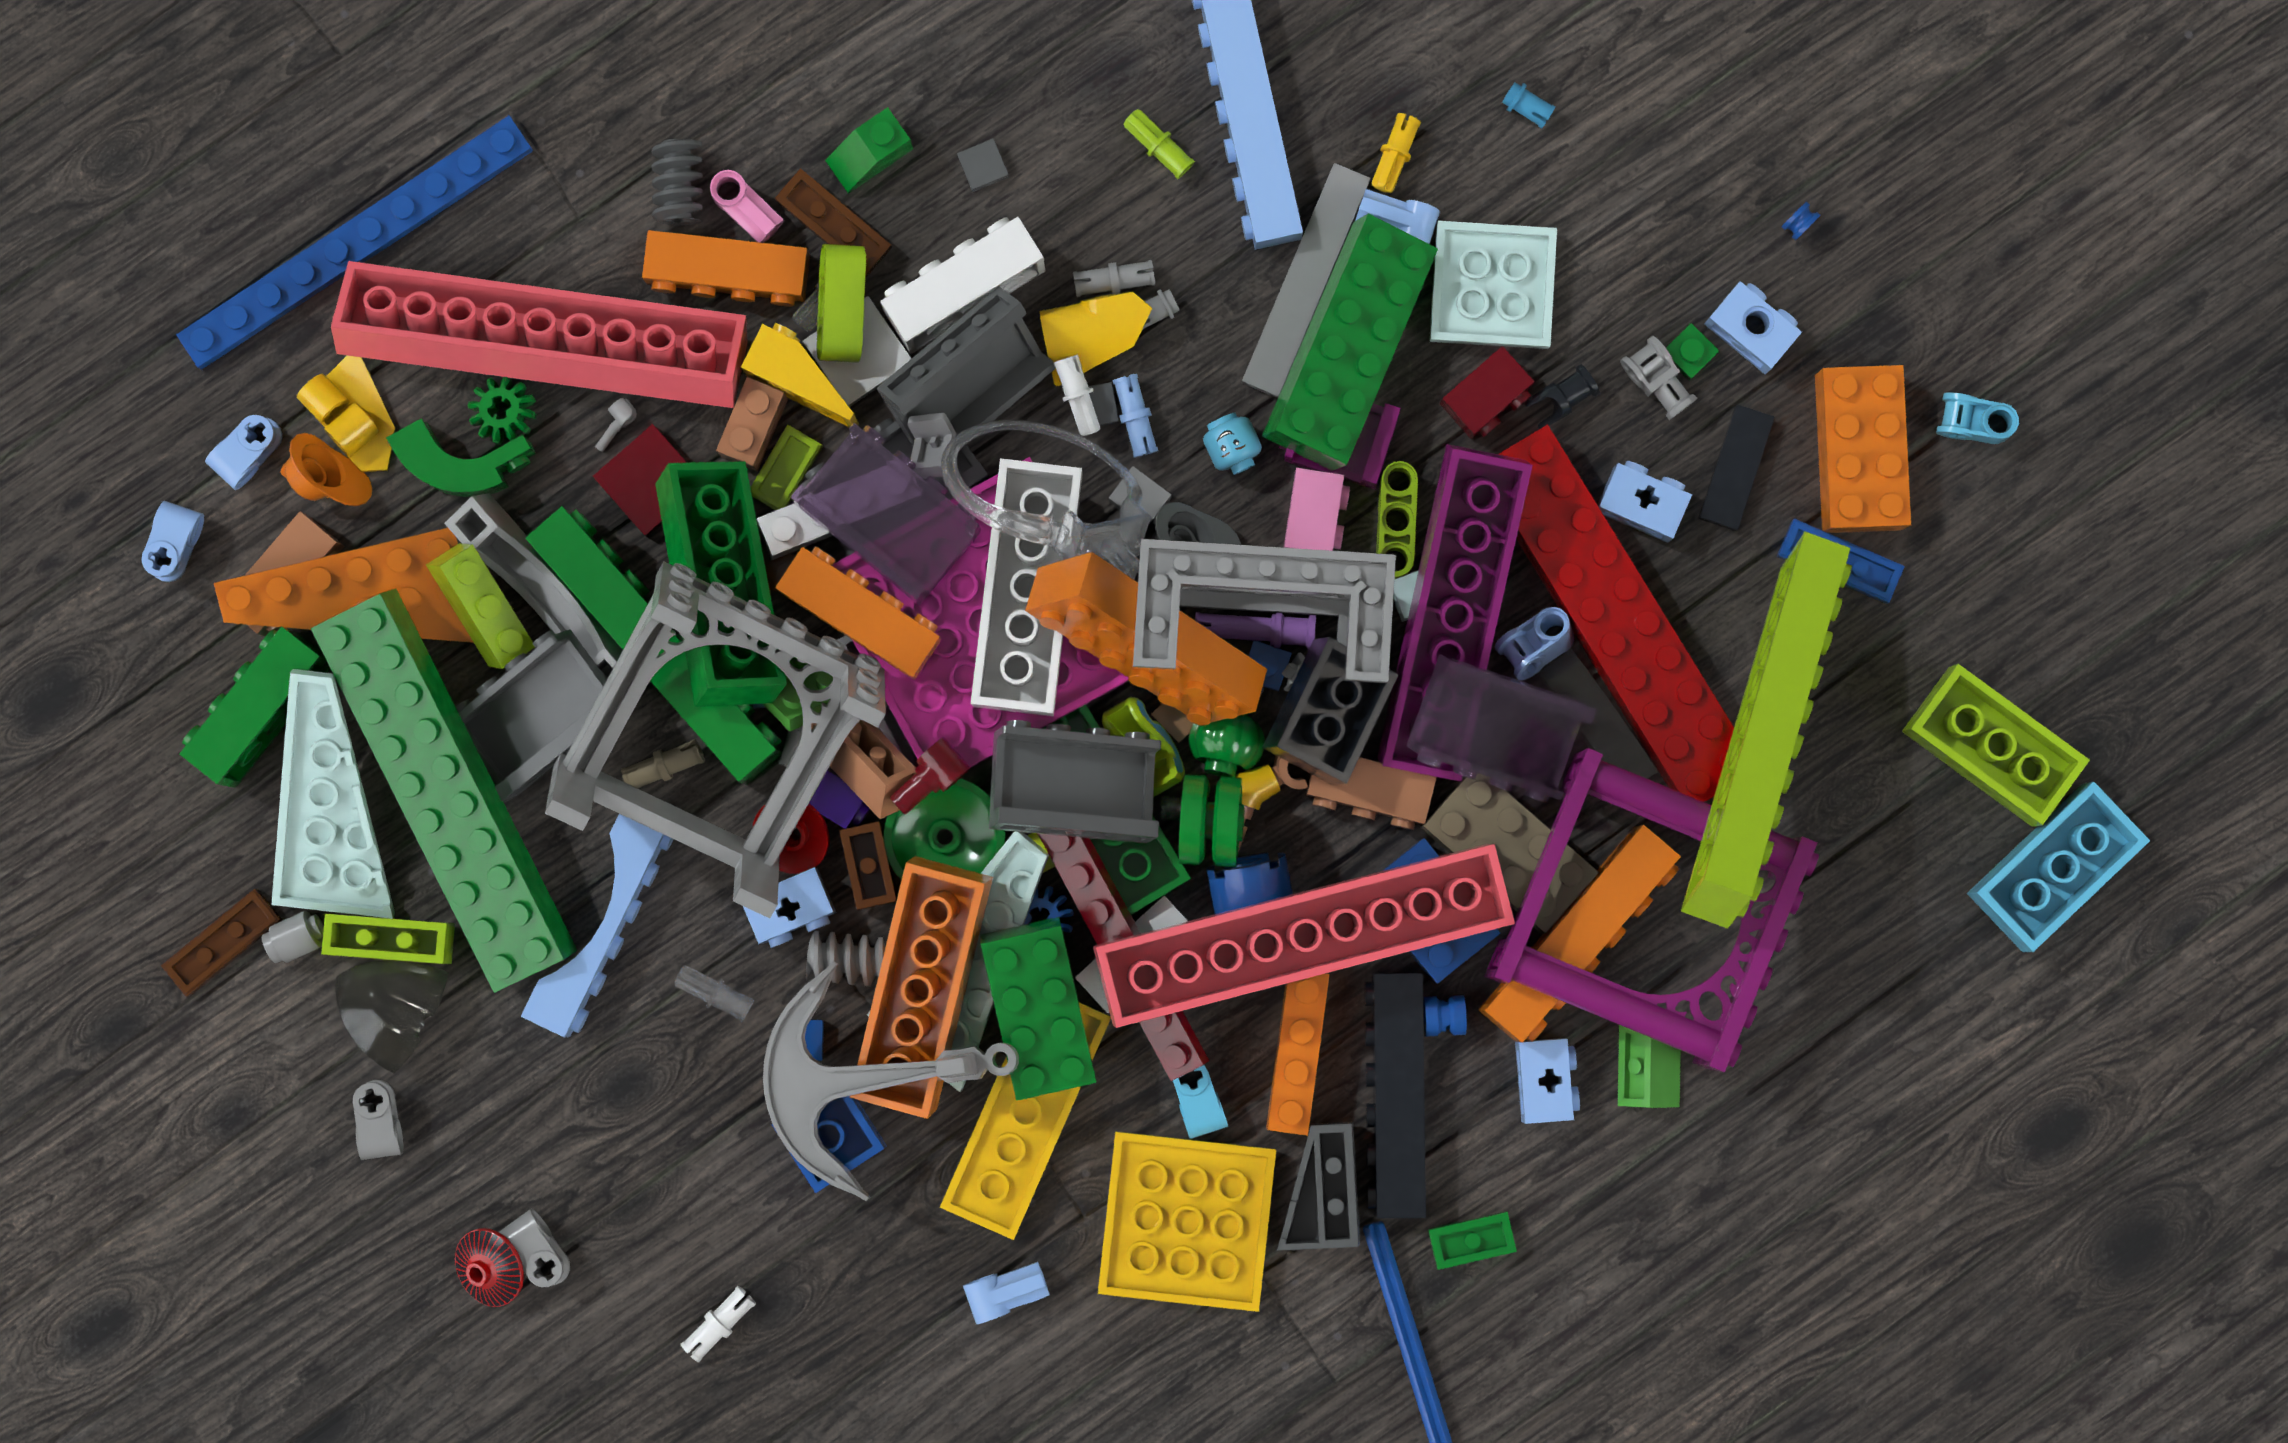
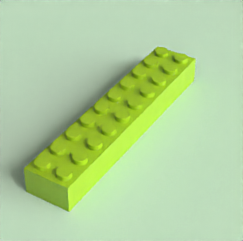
(1767, 732)

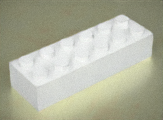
(1015, 653)

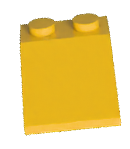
(784, 364)

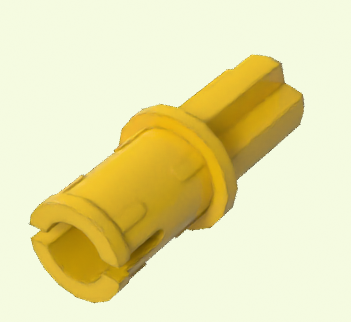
(1395, 153)

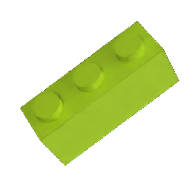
(480, 605)
(388, 938)

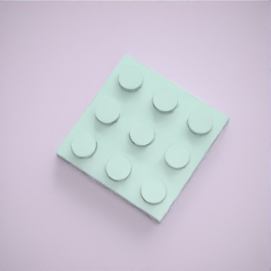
(1493, 284)

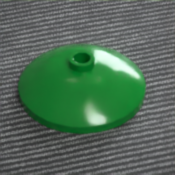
(960, 809)

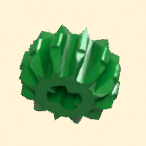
(489, 405)

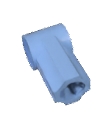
(1409, 216)
(996, 1295)

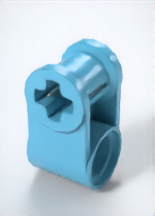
(1973, 419)
(1200, 1106)

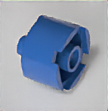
(1249, 883)

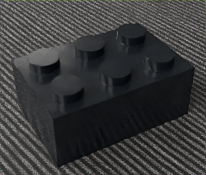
(1326, 716)

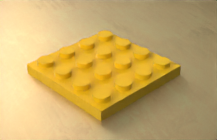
(1187, 1221)

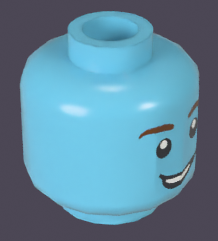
(1232, 443)

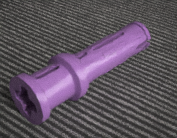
(1277, 630)

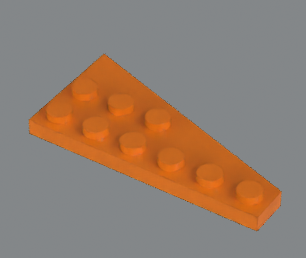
(326, 586)

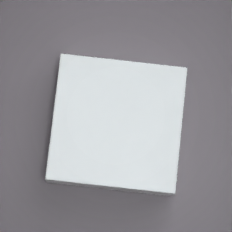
(879, 359)

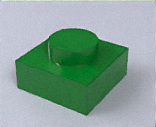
(1691, 351)

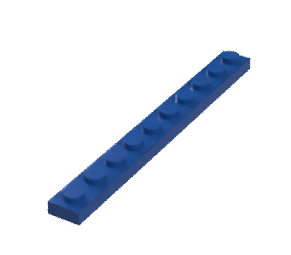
(354, 241)

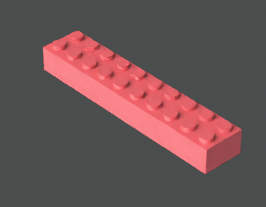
(540, 334)
(1303, 935)

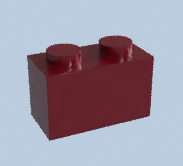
(1487, 393)

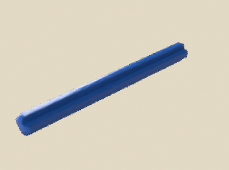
(1406, 1333)

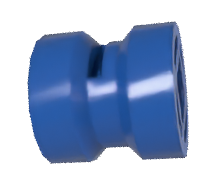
(1442, 1015)

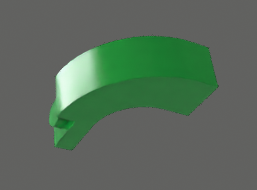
(426, 459)

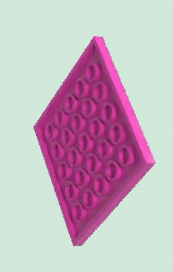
(940, 696)

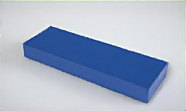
(1869, 572)

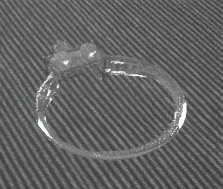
(1112, 540)

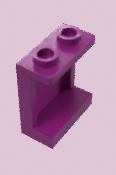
(1369, 452)

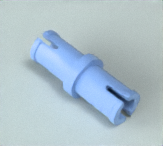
(1135, 415)

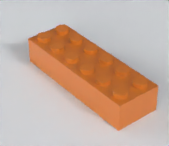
(1097, 613)
(1587, 927)
(923, 977)

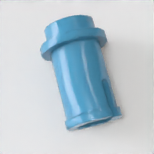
(1528, 104)

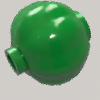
(1227, 745)

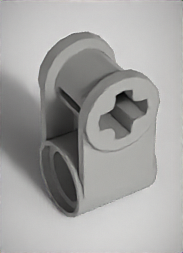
(379, 1128)
(535, 1245)

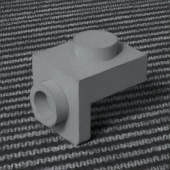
(931, 437)

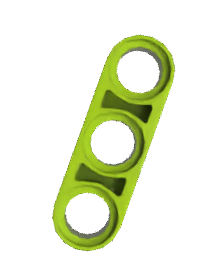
(841, 303)
(1403, 502)

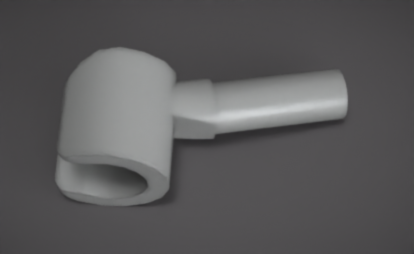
(624, 414)

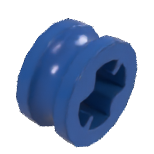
(1800, 221)

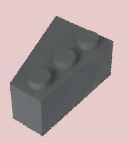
(1325, 1192)

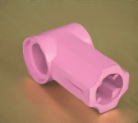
(747, 208)

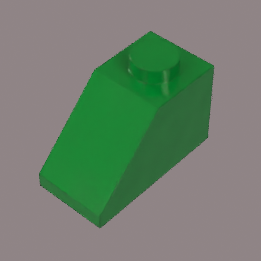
(869, 150)

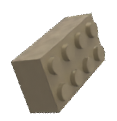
(1486, 814)

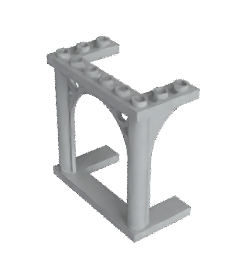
(1266, 579)
(678, 595)

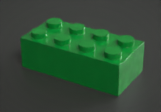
(252, 711)
(1038, 1007)

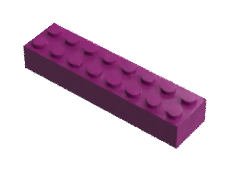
(1456, 586)

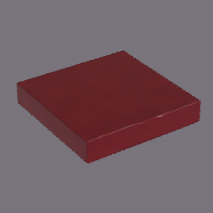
(633, 476)

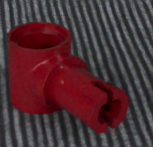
(937, 770)

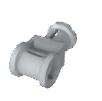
(1658, 377)

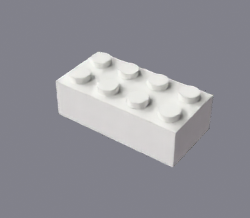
(954, 287)

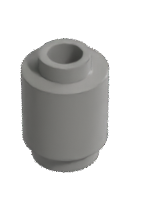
(293, 937)

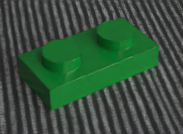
(1472, 1240)

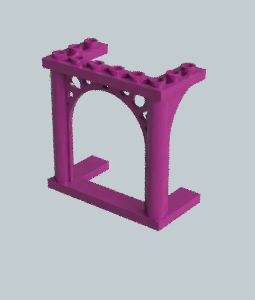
(1709, 1041)

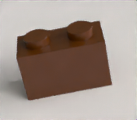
(869, 866)

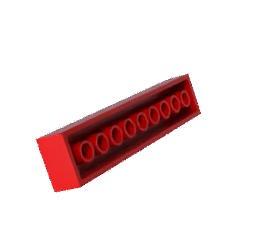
(1620, 622)

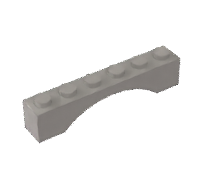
(513, 558)

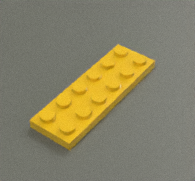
(1013, 1147)

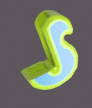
(1132, 717)

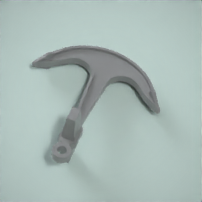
(801, 1086)

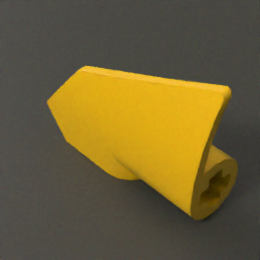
(1093, 329)
(351, 413)

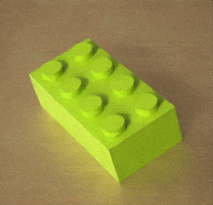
(1995, 745)

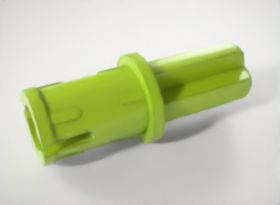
(1158, 143)

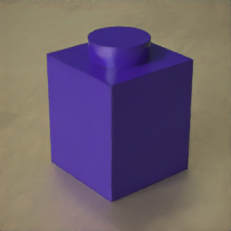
(839, 802)

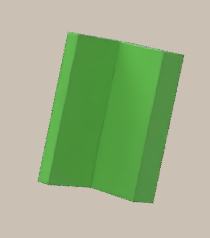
(1647, 1072)

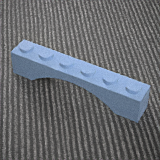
(561, 996)

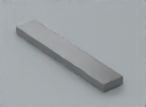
(1305, 280)

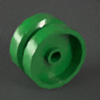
(1210, 820)

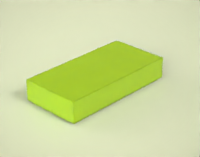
(785, 468)

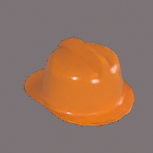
(321, 472)

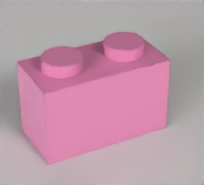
(1315, 510)

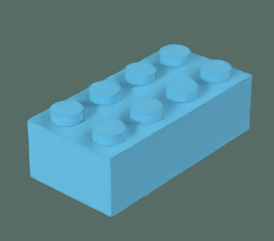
(2058, 867)

